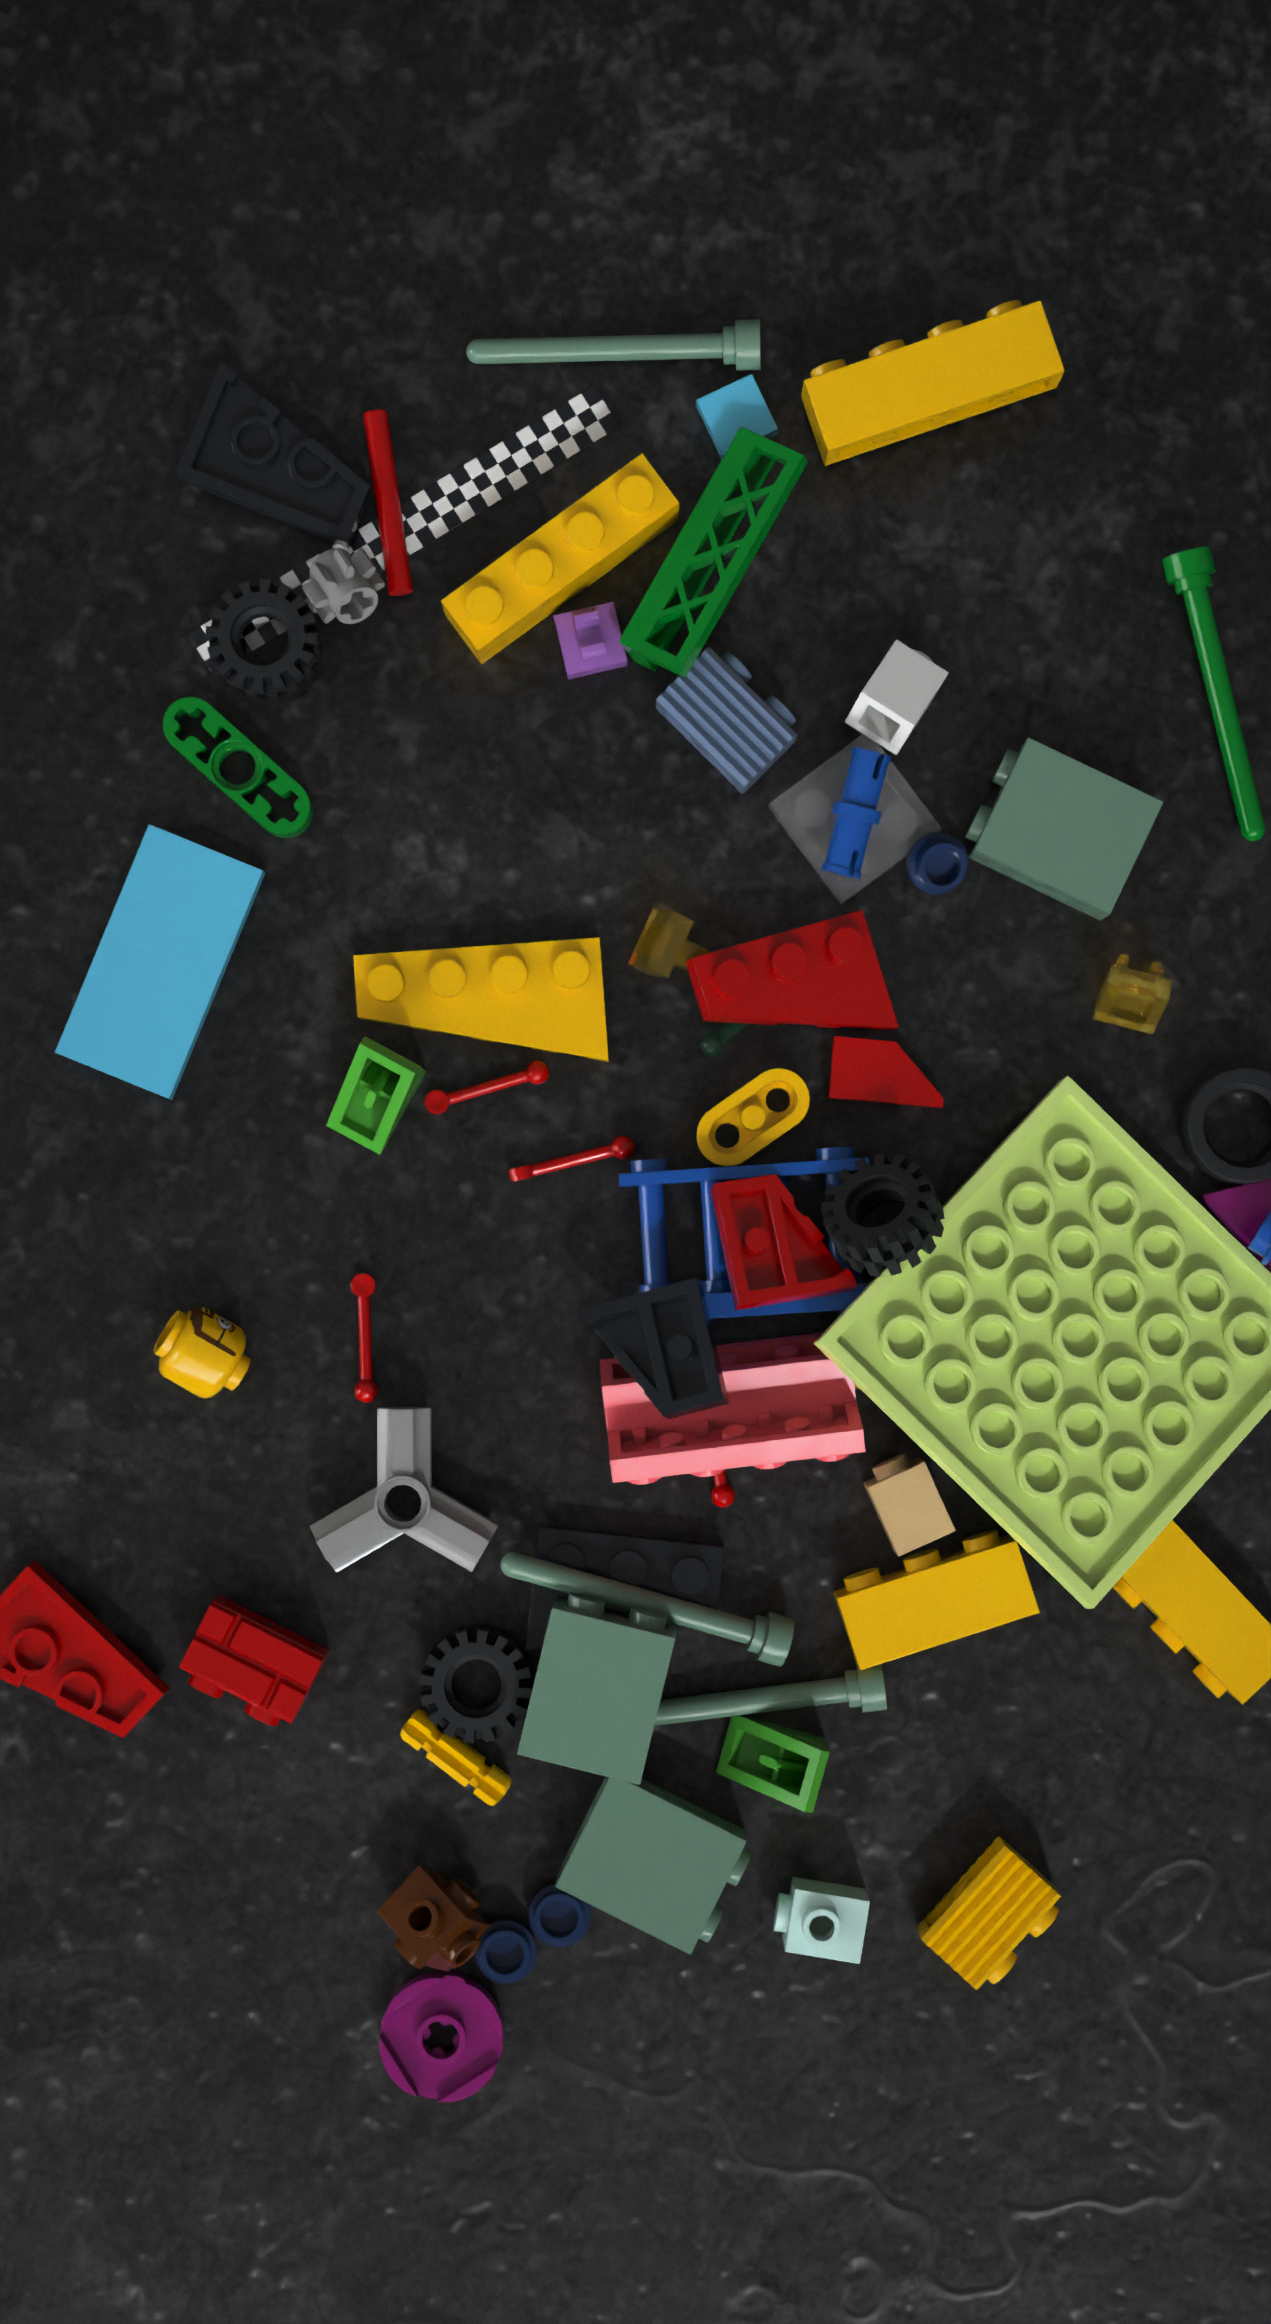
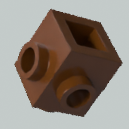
(434, 1920)

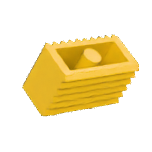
(990, 1915)

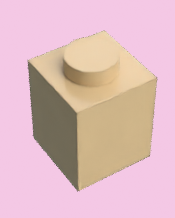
(908, 1504)

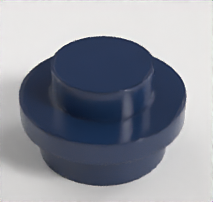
(937, 863)
(558, 1917)
(506, 1951)

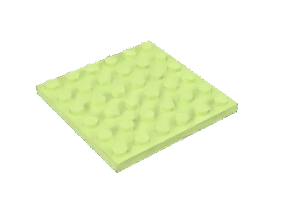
(1070, 1343)

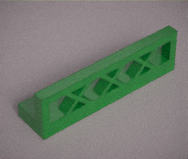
(704, 545)

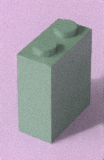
(1062, 828)
(598, 1688)
(654, 1861)

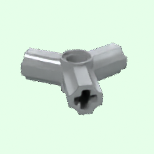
(369, 1522)

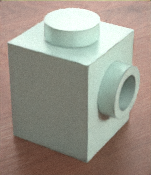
(822, 1919)

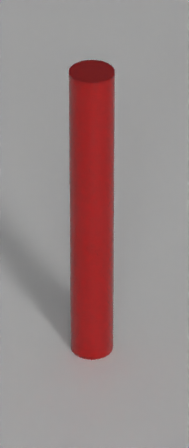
(387, 502)

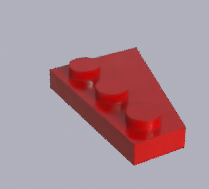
(799, 976)
(71, 1656)

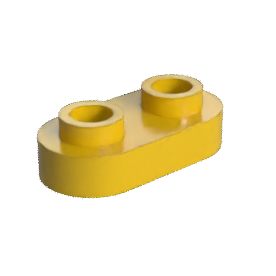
(752, 1118)

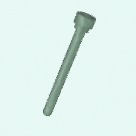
(735, 345)
(765, 1635)
(858, 1688)

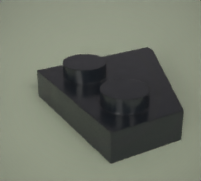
(665, 1346)

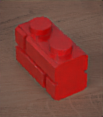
(253, 1661)

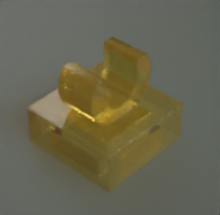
(664, 944)
(1133, 997)

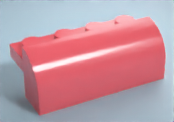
(780, 1409)

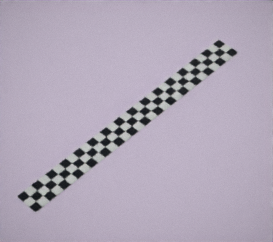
(456, 497)

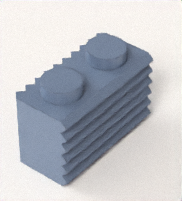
(728, 718)

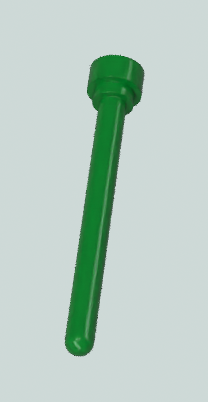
(1191, 576)

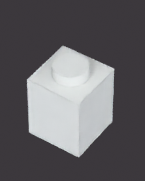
(896, 696)

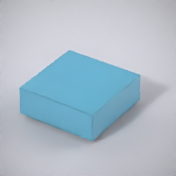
(735, 407)

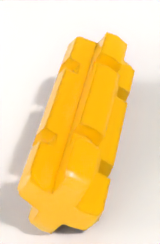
(456, 1758)

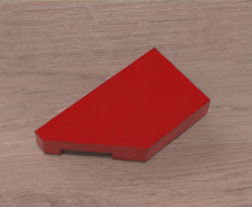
(878, 1074)

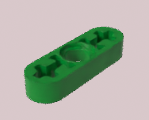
(215, 725)

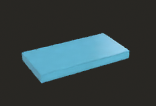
(160, 962)

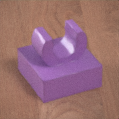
(590, 640)

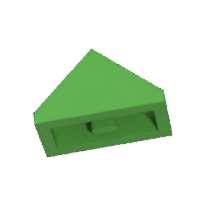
(374, 1095)
(774, 1760)

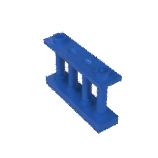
(654, 1173)

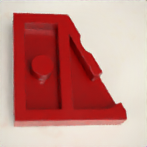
(771, 1247)

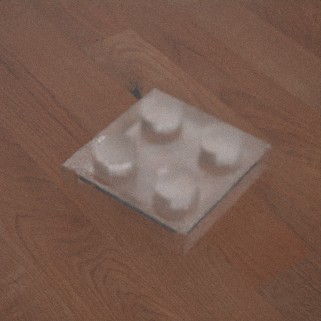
(808, 819)

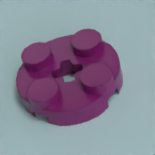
(433, 2071)

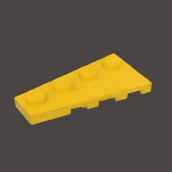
(503, 993)

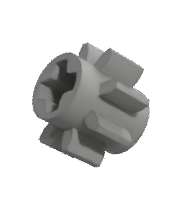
(343, 586)

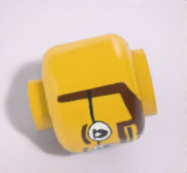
(202, 1352)

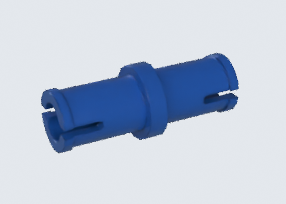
(856, 813)

